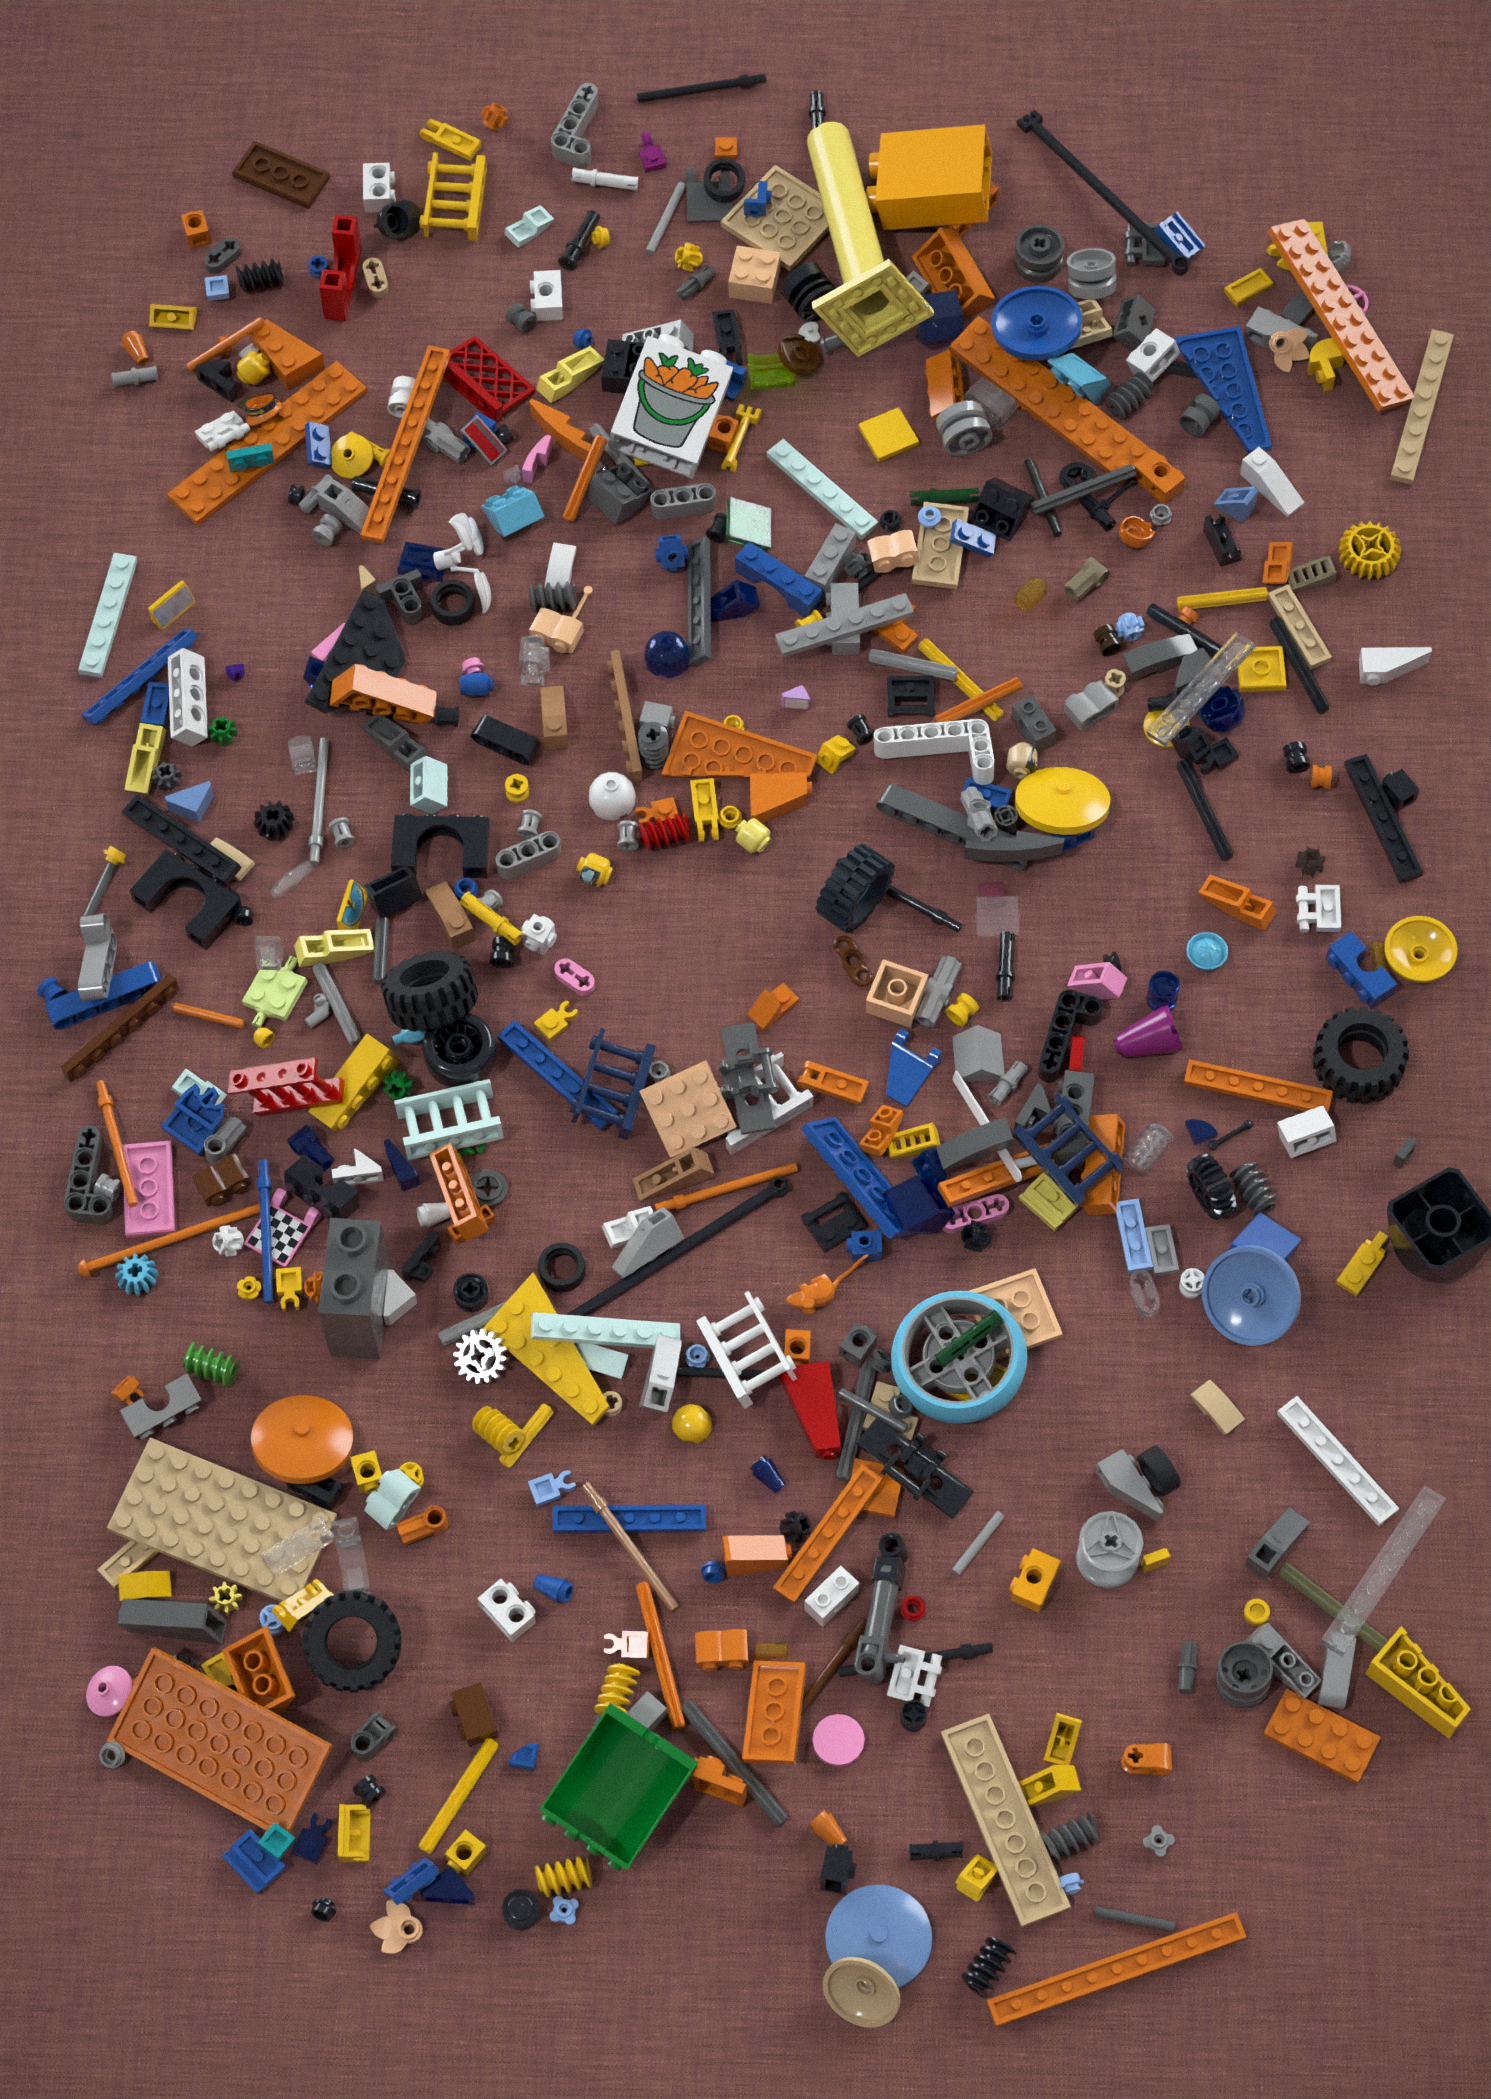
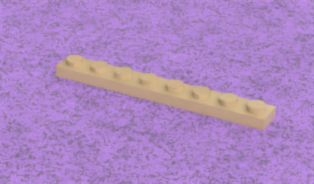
(1421, 407)

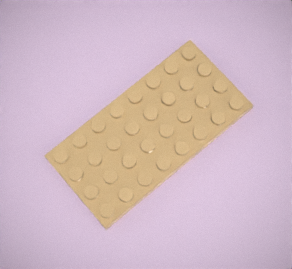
(214, 1519)

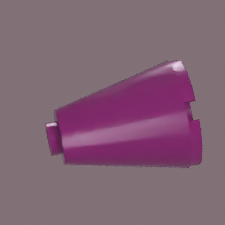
(1149, 1036)

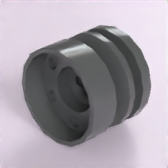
(1242, 1661)

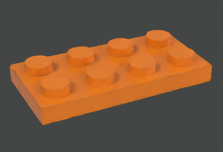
(774, 1712)
(1321, 1736)

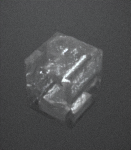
(302, 755)

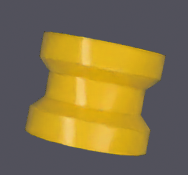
(516, 794)
(414, 1472)

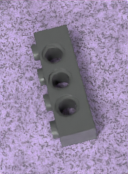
(1078, 1086)

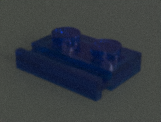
(420, 557)

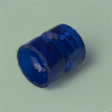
(1163, 990)

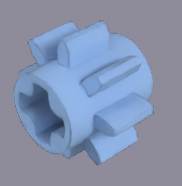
(1130, 626)

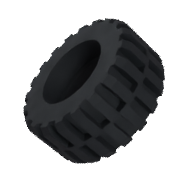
(429, 991)
(1365, 1027)
(351, 1676)

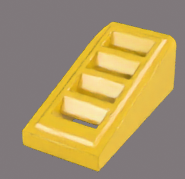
(912, 1134)

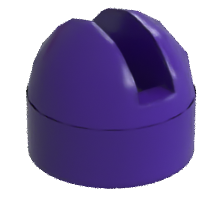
(232, 670)

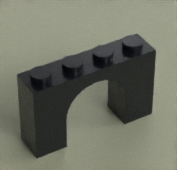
(471, 832)
(171, 873)

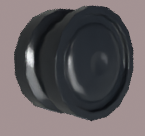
(470, 1292)
(520, 1909)

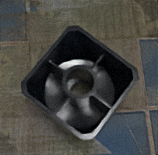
(1440, 1227)

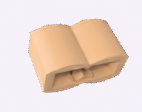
(893, 551)
(557, 630)

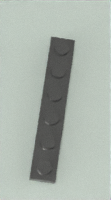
(699, 601)

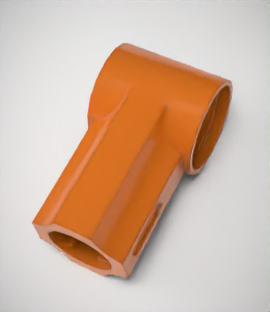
(420, 1527)

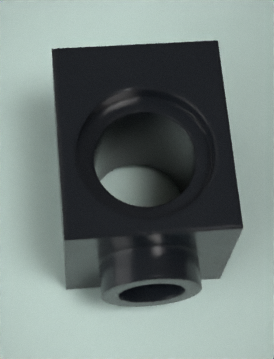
(1191, 743)
(1400, 789)

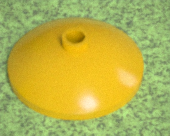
(1422, 937)

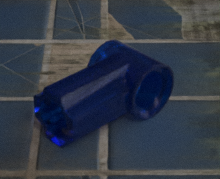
(307, 1143)

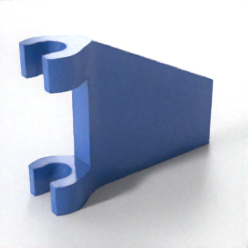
(908, 1069)

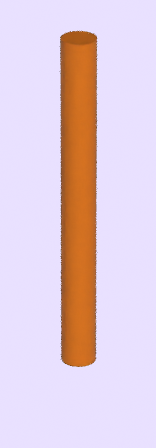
(225, 344)

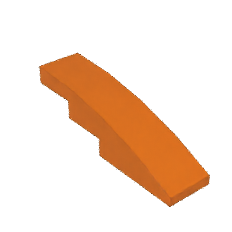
(559, 427)

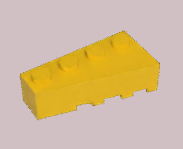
(362, 1075)

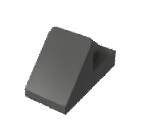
(1035, 1107)

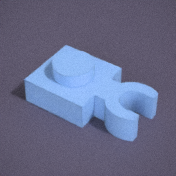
(546, 1488)

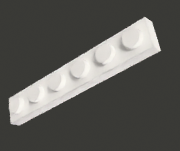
(1338, 1461)

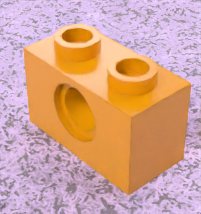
(1033, 1595)

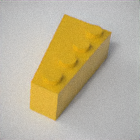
(1417, 1684)

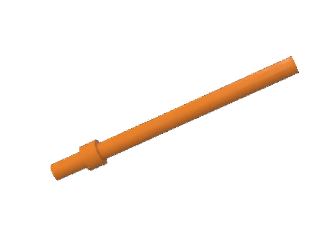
(106, 1104)
(680, 1201)

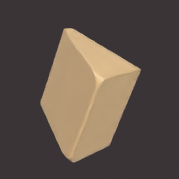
(367, 581)

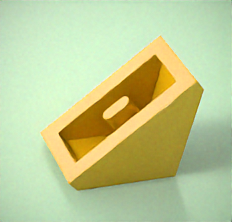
(144, 1585)
(1062, 1739)

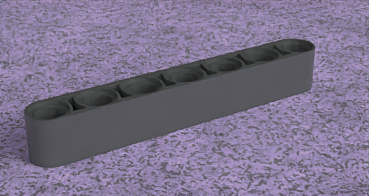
(933, 818)

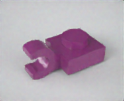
(651, 157)

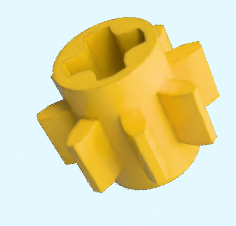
(688, 257)

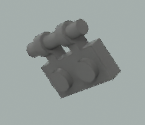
(1147, 252)

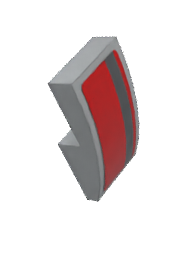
(483, 440)

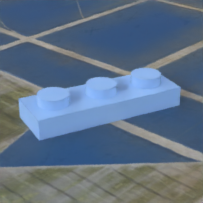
(1133, 1236)

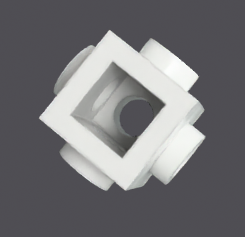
(538, 934)

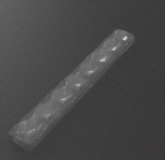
(1383, 1571)

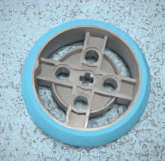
(919, 1379)

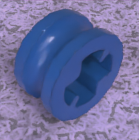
(317, 260)

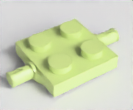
(275, 992)

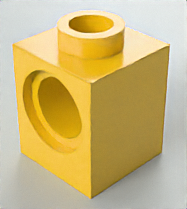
(366, 1462)
(465, 1842)

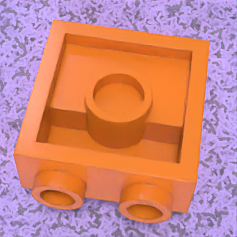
(711, 1779)

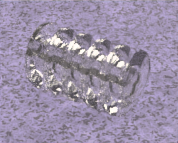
(1147, 1147)

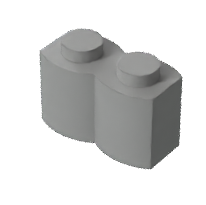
(1091, 705)

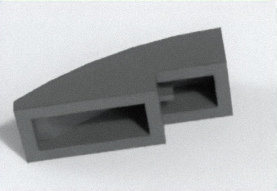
(1159, 655)
(394, 741)
(975, 1144)

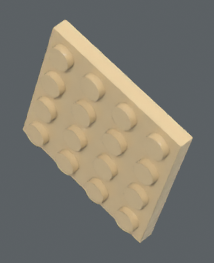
(791, 223)

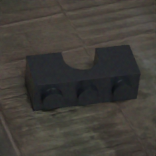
(305, 1181)

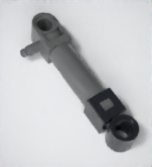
(887, 1580)

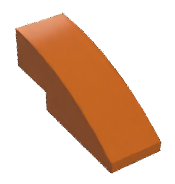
(1238, 902)

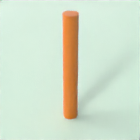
(208, 1015)

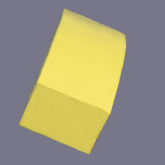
(569, 374)
(145, 757)
(333, 946)

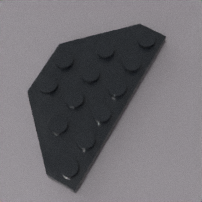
(365, 640)

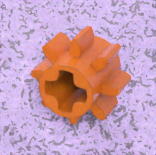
(494, 116)
(313, 1286)

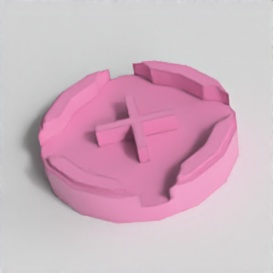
(838, 1740)

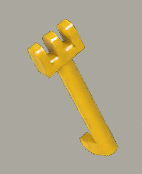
(745, 418)

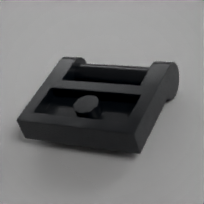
(910, 689)
(837, 1228)

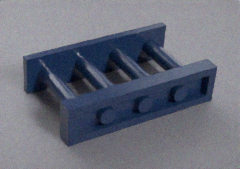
(635, 1079)
(1059, 1173)

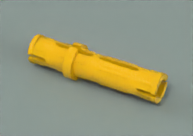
(499, 924)

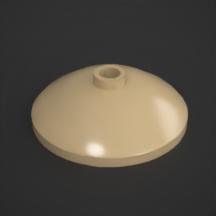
(861, 1992)

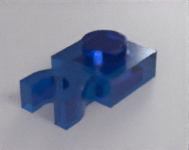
(312, 1842)

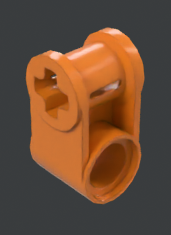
(1151, 1759)

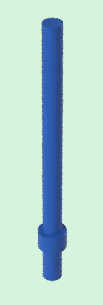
(264, 1185)

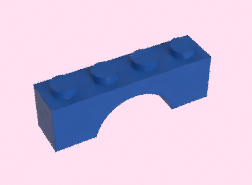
(760, 566)

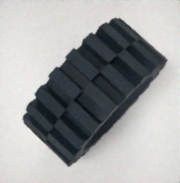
(855, 888)

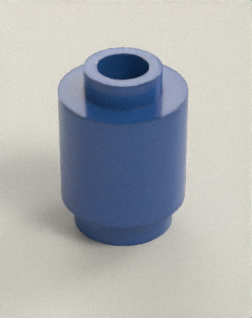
(476, 684)

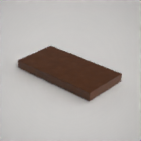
(281, 174)

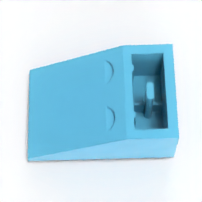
(1080, 377)

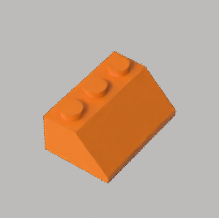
(260, 1671)

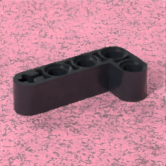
(1062, 1036)

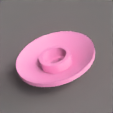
(112, 1700)

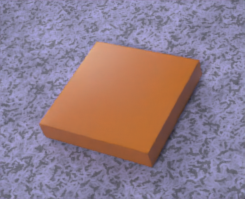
(886, 1497)

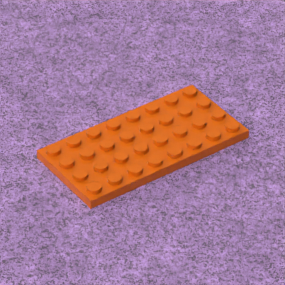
(219, 1742)

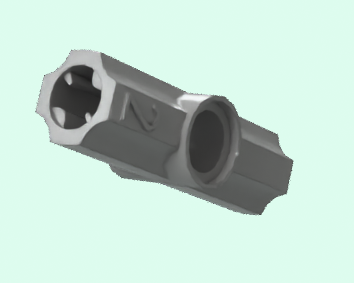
(440, 438)
(979, 814)
(938, 991)

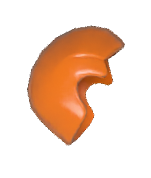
(1135, 532)

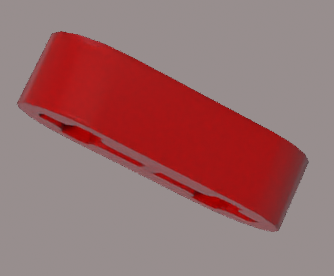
(1076, 1053)

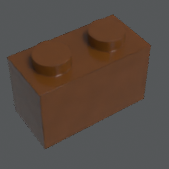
(474, 1714)

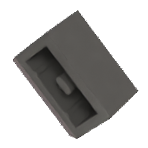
(618, 492)

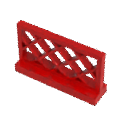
(471, 387)

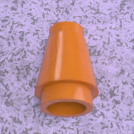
(135, 346)
(828, 1829)

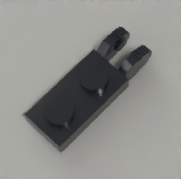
(727, 334)

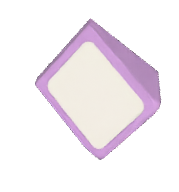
(796, 699)

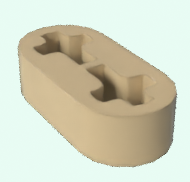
(378, 277)

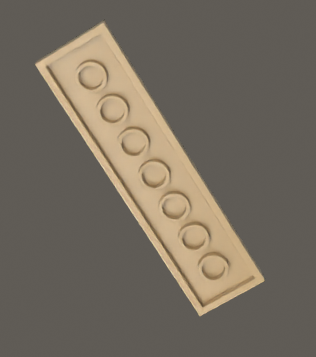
(1005, 1820)

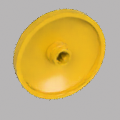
(1062, 800)

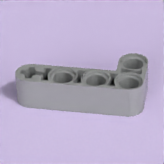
(566, 140)
(98, 957)

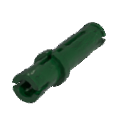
(944, 496)
(968, 1339)

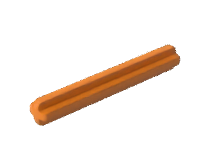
(584, 478)
(980, 701)

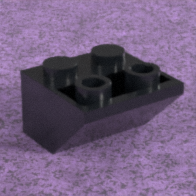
(619, 365)
(1001, 508)

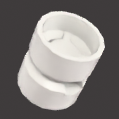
(400, 393)

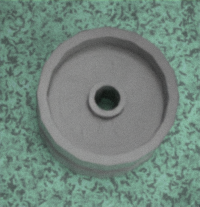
(1091, 273)
(964, 428)

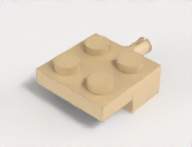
(1093, 324)

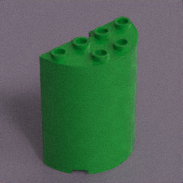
(617, 1787)

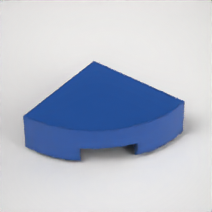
(525, 1757)

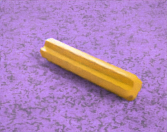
(531, 1429)

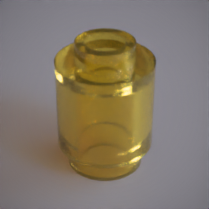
(1030, 593)

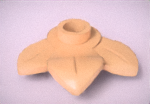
(1290, 349)
(392, 1928)

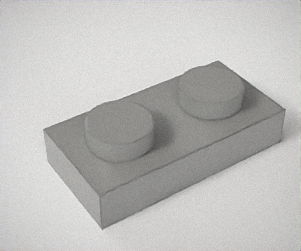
(1162, 1250)

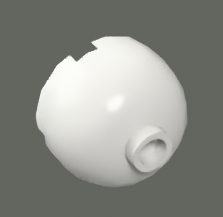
(611, 796)

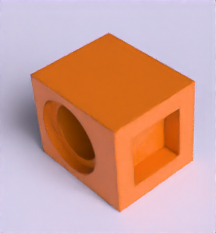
(196, 229)
(722, 441)
(798, 1339)

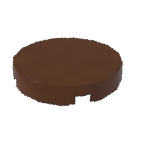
(799, 355)

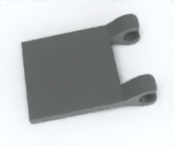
(702, 207)

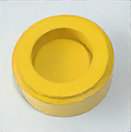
(1256, 1612)

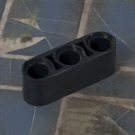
(505, 740)

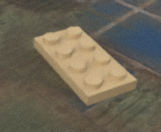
(938, 557)

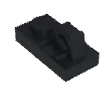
(417, 1265)

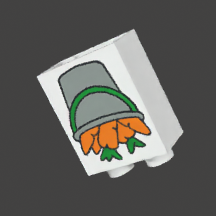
(670, 405)

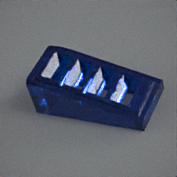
(929, 1165)
(404, 1172)

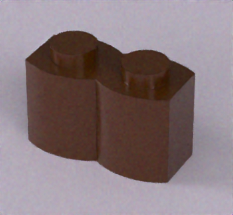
(221, 1180)

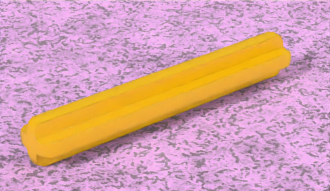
(1223, 598)

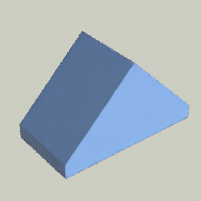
(1238, 502)
(191, 802)

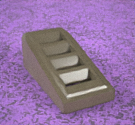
(1315, 565)

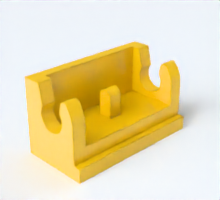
(299, 1606)
(354, 1833)

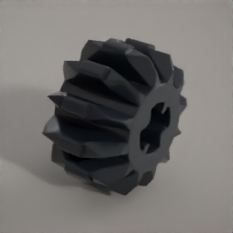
(273, 820)

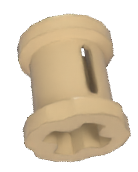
(1116, 682)

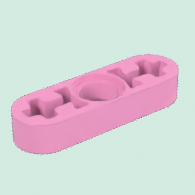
(979, 1204)

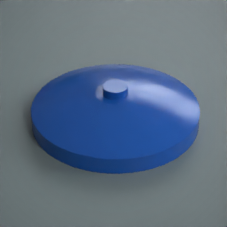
(1036, 323)

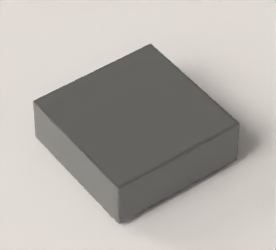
(1404, 1152)

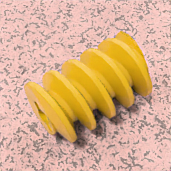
(498, 1431)
(616, 1687)
(563, 1876)

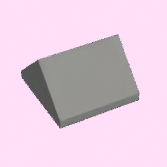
(978, 1054)

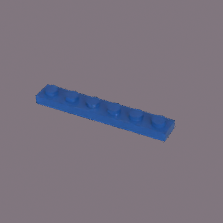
(132, 683)
(551, 1069)
(631, 1518)

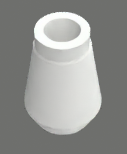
(432, 1213)

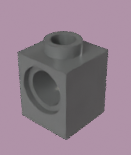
(855, 1354)

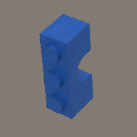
(1371, 987)

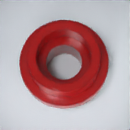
(912, 1601)

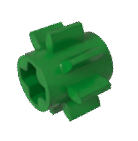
(222, 731)
(397, 1085)

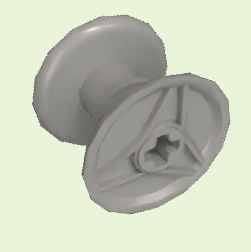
(1109, 1549)

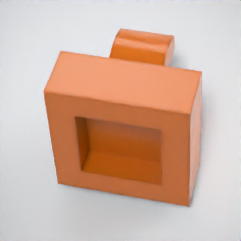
(125, 1389)

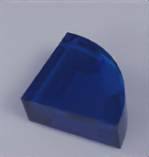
(1200, 1130)

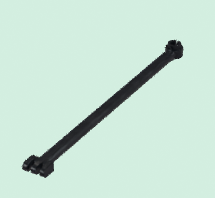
(1033, 122)
(683, 1247)

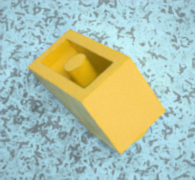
(1050, 1785)

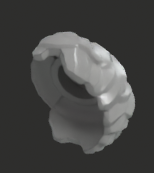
(1340, 255)

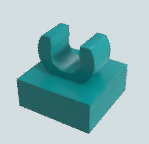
(276, 1841)

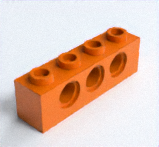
(458, 1192)

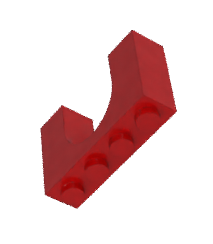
(338, 284)

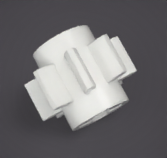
(228, 1240)

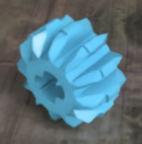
(128, 1271)

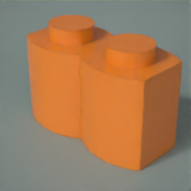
(721, 1649)

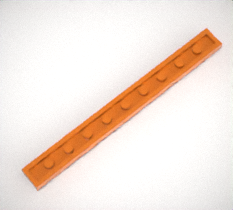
(405, 444)
(1116, 1969)

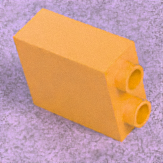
(931, 177)

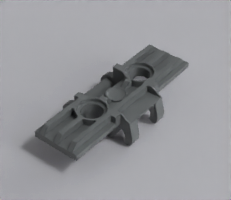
(740, 1077)

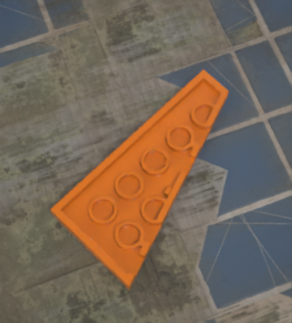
(723, 751)

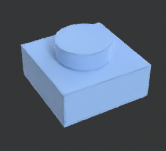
(217, 288)

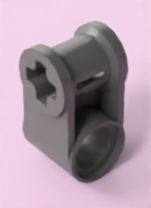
(376, 1732)

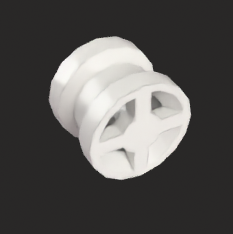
(1195, 1279)

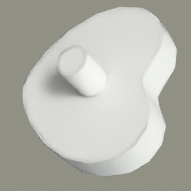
(810, 332)

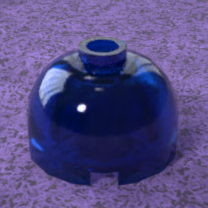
(666, 654)
(1223, 710)

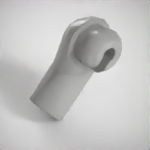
(321, 1011)

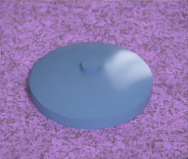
(1251, 1295)
(883, 1928)

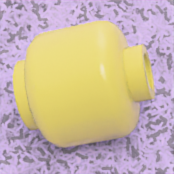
(753, 835)

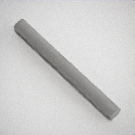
(665, 218)

